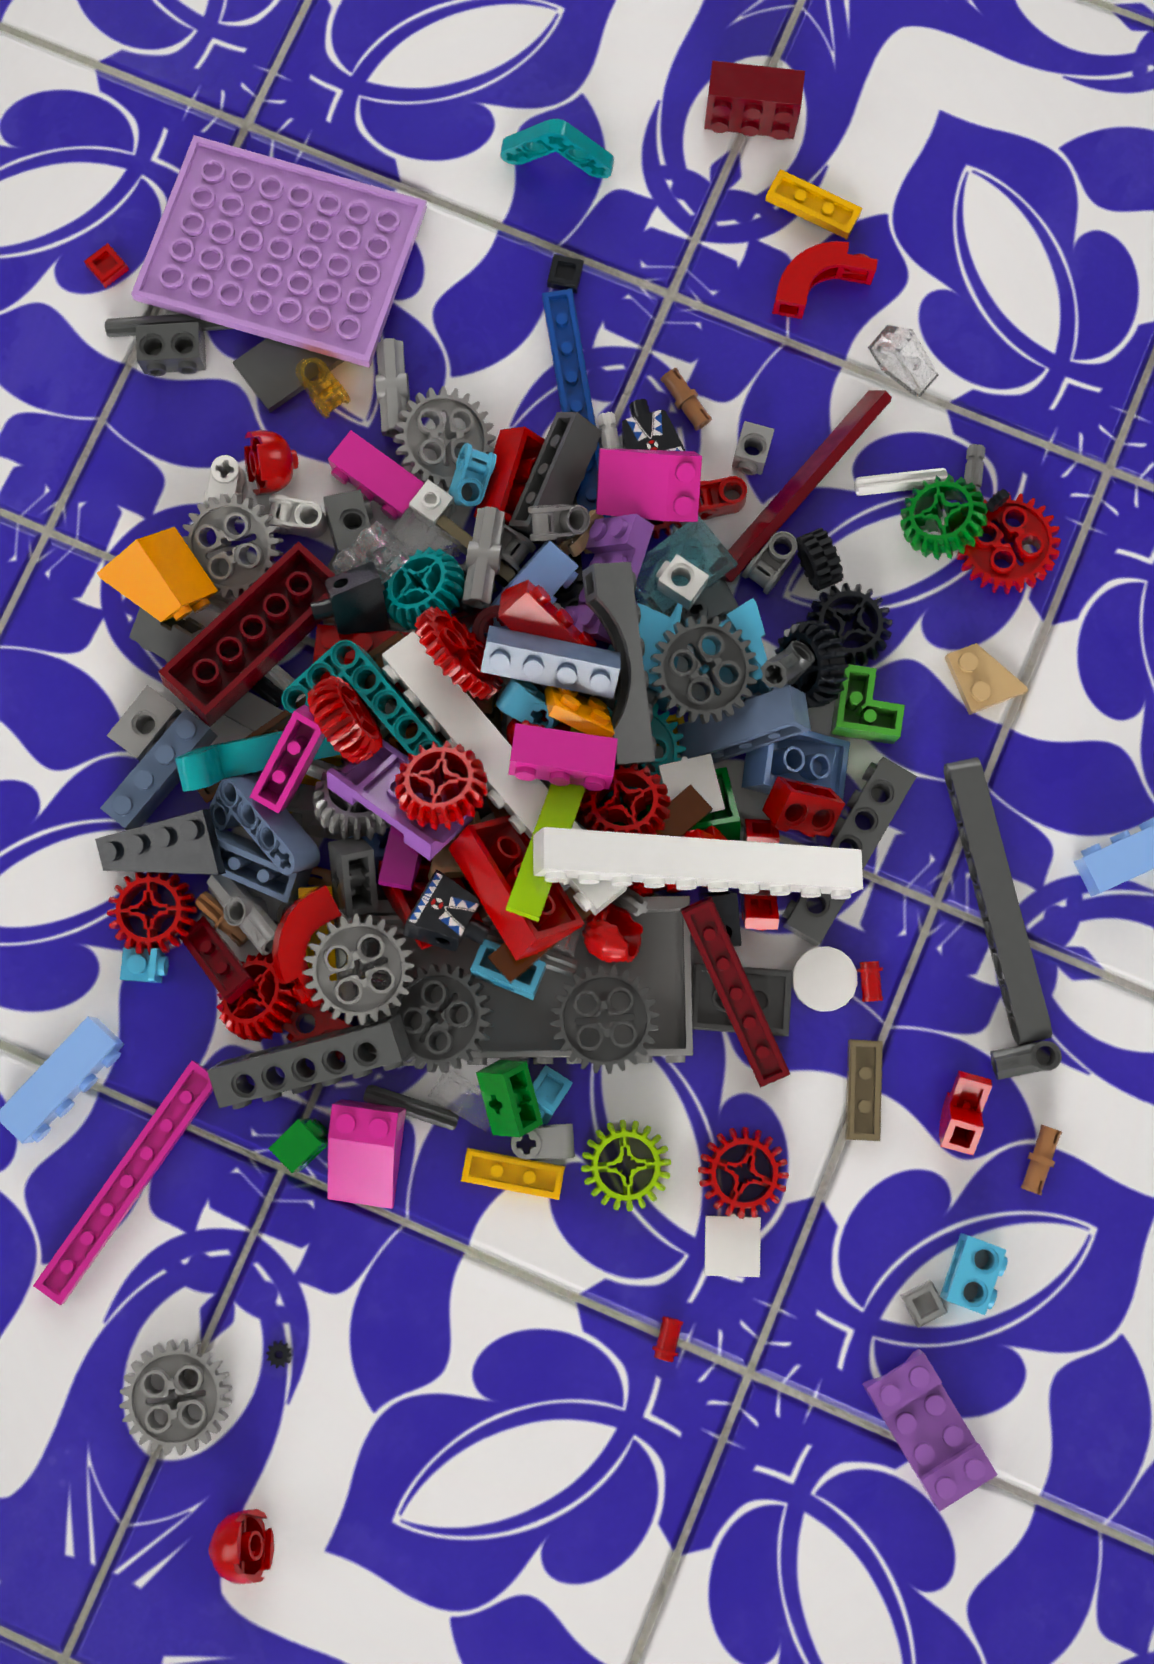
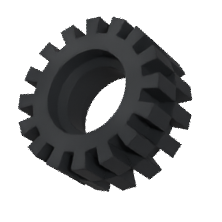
(819, 559)

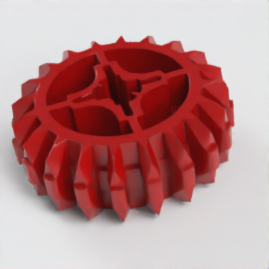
(344, 719)
(429, 772)
(648, 792)
(152, 925)
(255, 1018)
(737, 1188)

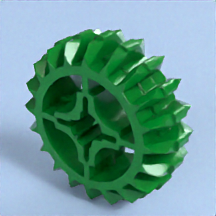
(920, 517)

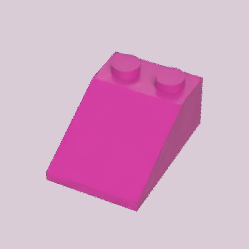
(649, 483)
(364, 1152)

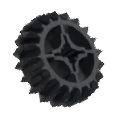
(860, 632)
(825, 675)

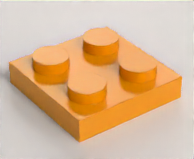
(579, 712)

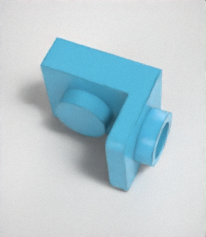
(144, 966)
(550, 1090)

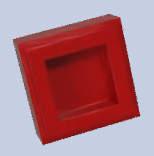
(106, 265)

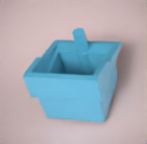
(749, 621)
(651, 630)

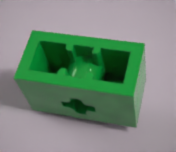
(509, 1098)

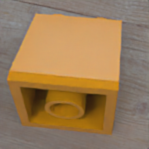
(160, 576)

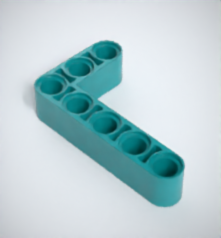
(375, 697)
(215, 762)

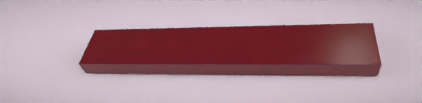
(735, 991)

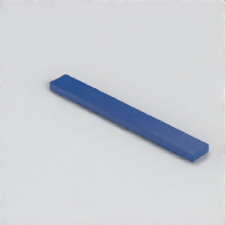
(571, 376)

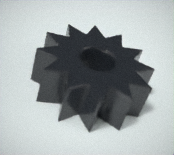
(997, 500)
(279, 1347)

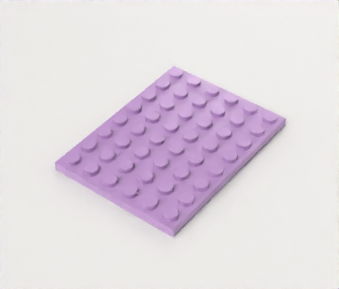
(280, 251)

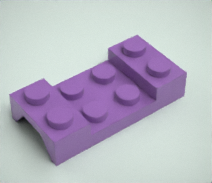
(612, 541)
(374, 785)
(930, 1430)

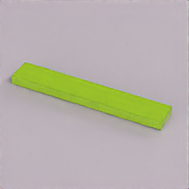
(557, 812)

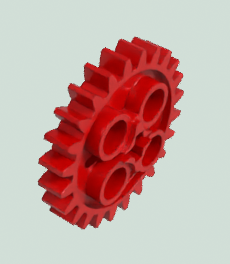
(1034, 530)
(456, 652)

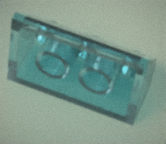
(696, 545)

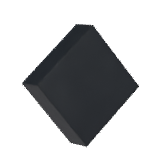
(565, 273)

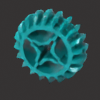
(428, 570)

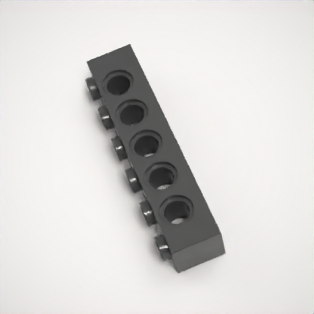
(895, 783)
(386, 1035)

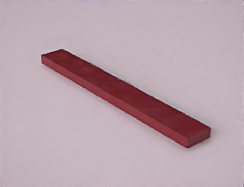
(806, 479)

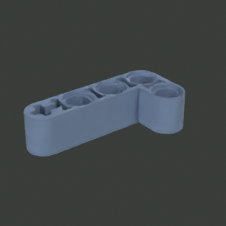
(274, 833)

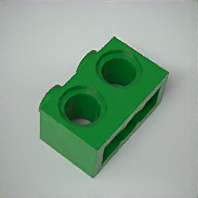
(300, 1144)

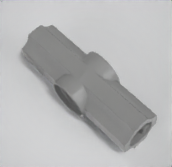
(391, 384)
(483, 557)
(244, 911)

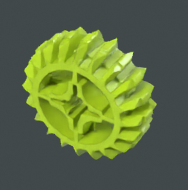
(628, 1194)

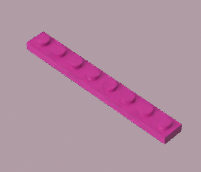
(125, 1184)

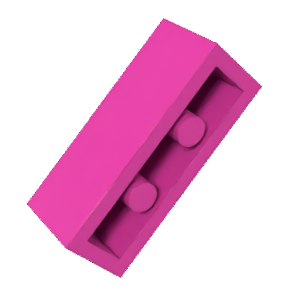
(374, 474)
(562, 757)
(289, 761)

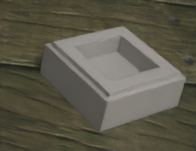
(924, 1303)

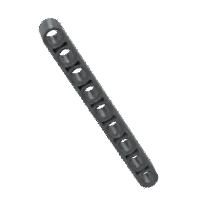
(997, 901)

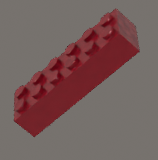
(248, 636)

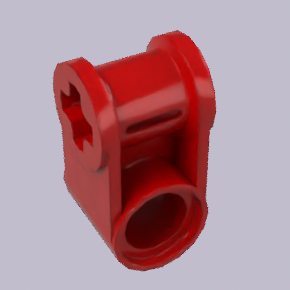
(715, 501)

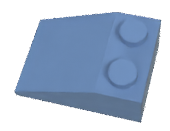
(803, 758)

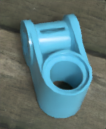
(473, 474)
(524, 702)

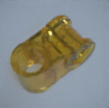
(322, 388)

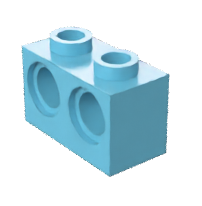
(964, 1270)

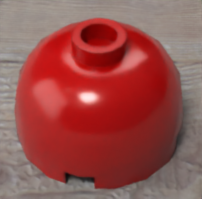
(269, 461)
(242, 1547)

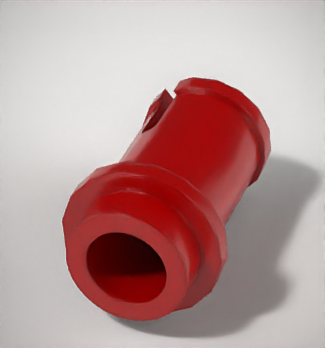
(870, 981)
(668, 1339)

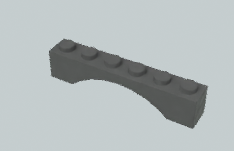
(611, 597)

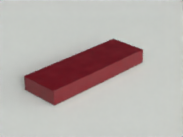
(217, 960)

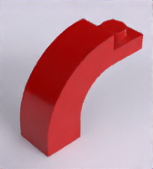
(814, 266)
(761, 908)
(293, 936)

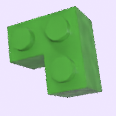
(862, 717)

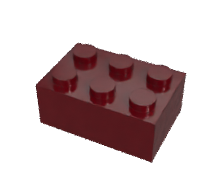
(754, 100)

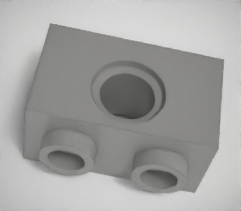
(146, 707)

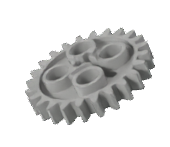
(416, 437)
(221, 519)
(367, 998)
(171, 1367)

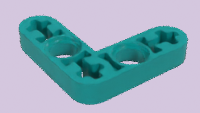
(558, 137)

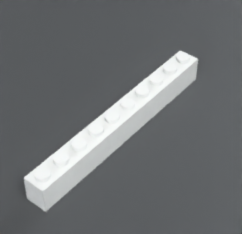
(463, 722)
(696, 862)

